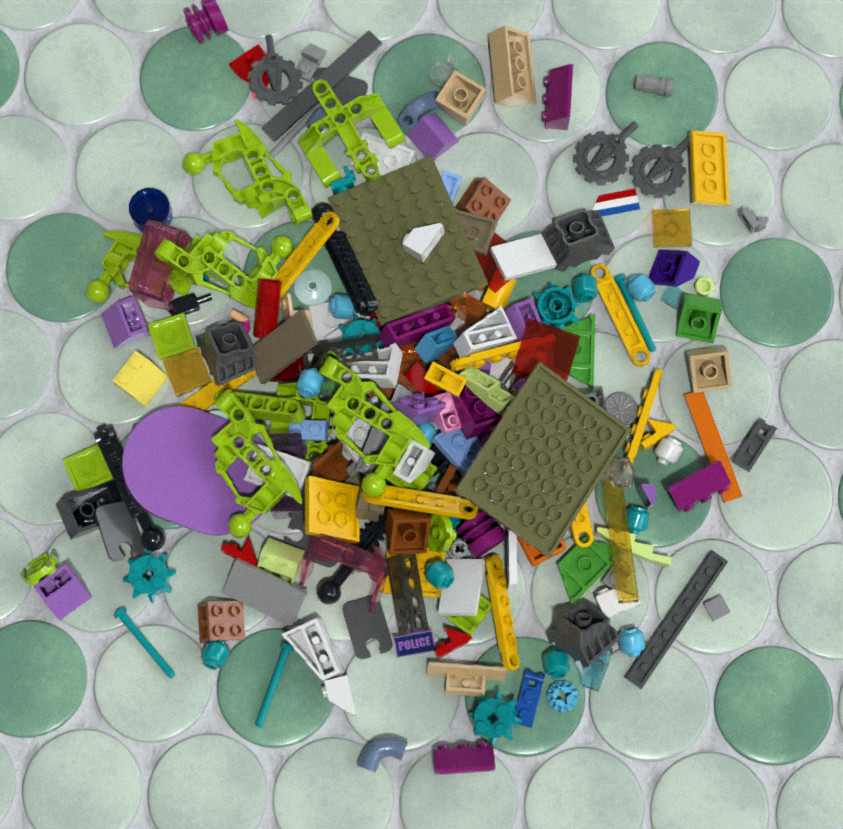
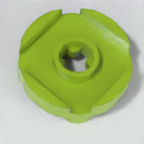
(441, 534)
(39, 568)

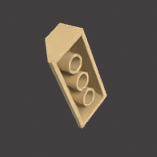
(512, 67)

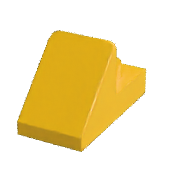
(445, 379)
(659, 430)

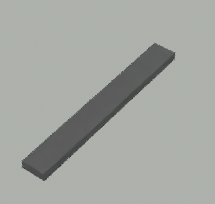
(332, 75)
(676, 619)

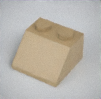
(460, 97)
(709, 369)

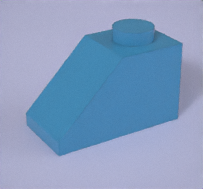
(436, 344)

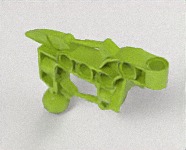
(245, 146)
(214, 245)
(118, 258)
(400, 433)
(277, 483)

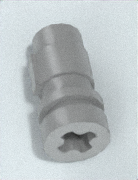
(654, 84)
(462, 550)

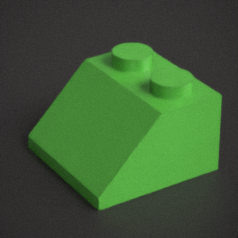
(699, 318)

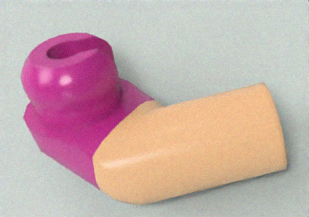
(240, 317)

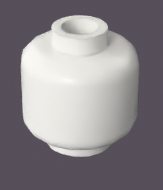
(668, 450)

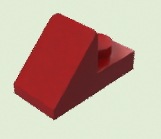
(416, 375)
(247, 553)
(456, 639)

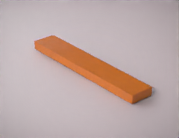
(711, 440)

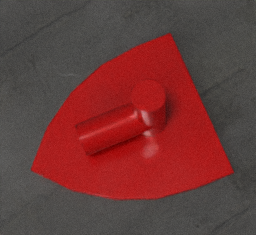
(243, 64)

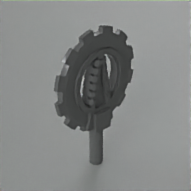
(274, 66)
(612, 147)
(668, 160)

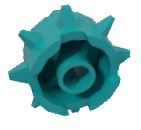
(561, 298)
(358, 329)
(157, 583)
(484, 717)

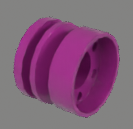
(205, 19)
(482, 534)

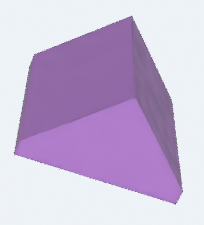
(432, 136)

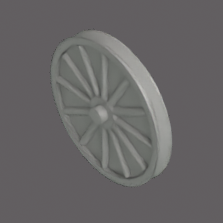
(622, 407)

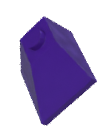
(673, 268)

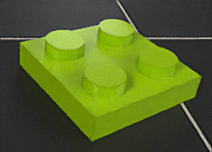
(171, 336)
(88, 469)

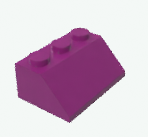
(558, 97)
(473, 413)
(700, 487)
(464, 759)

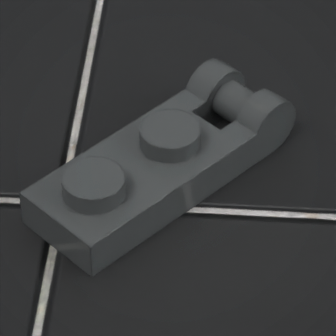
(754, 445)

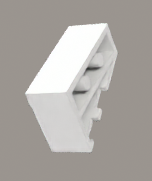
(485, 335)
(381, 370)
(315, 648)

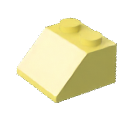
(140, 379)

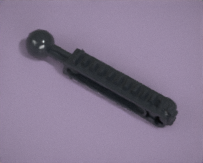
(347, 266)
(152, 537)
(329, 590)

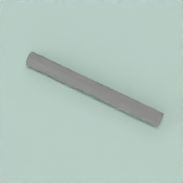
(297, 128)

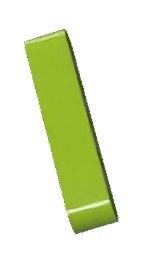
(269, 406)

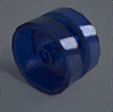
(149, 200)

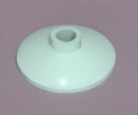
(312, 296)

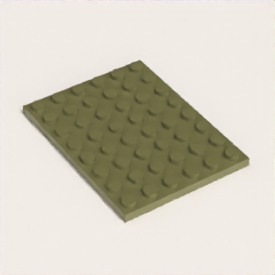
(375, 224)
(543, 459)

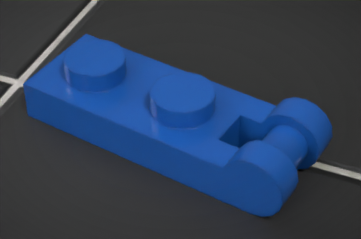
(529, 698)

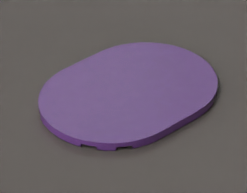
(174, 472)

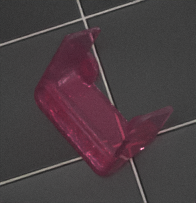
(150, 274)
(327, 547)

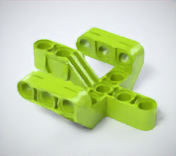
(313, 139)
(319, 412)

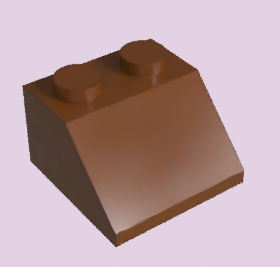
(407, 531)

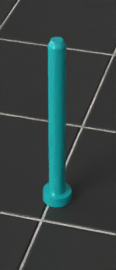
(620, 280)
(144, 642)
(273, 684)

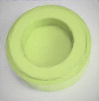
(704, 286)

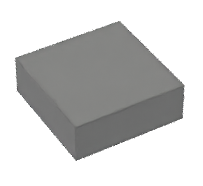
(717, 608)

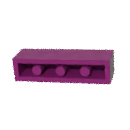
(416, 326)

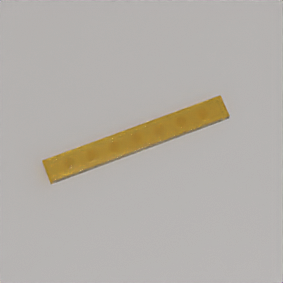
(620, 543)

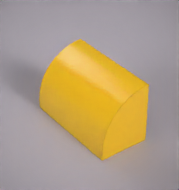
(500, 298)

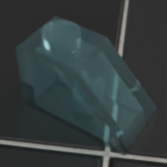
(594, 674)

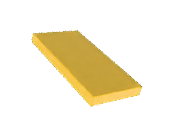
(709, 168)

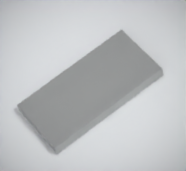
(264, 592)

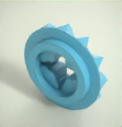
(559, 705)

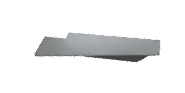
(377, 439)

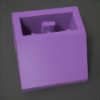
(518, 316)
(125, 322)
(419, 408)
(62, 592)

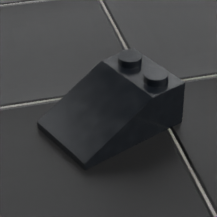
(79, 508)

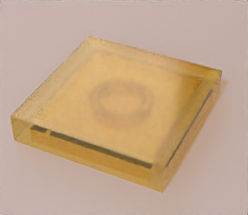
(671, 228)
(187, 372)

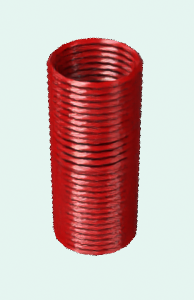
(266, 312)

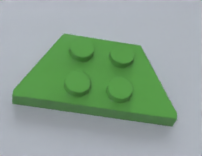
(583, 363)
(584, 567)

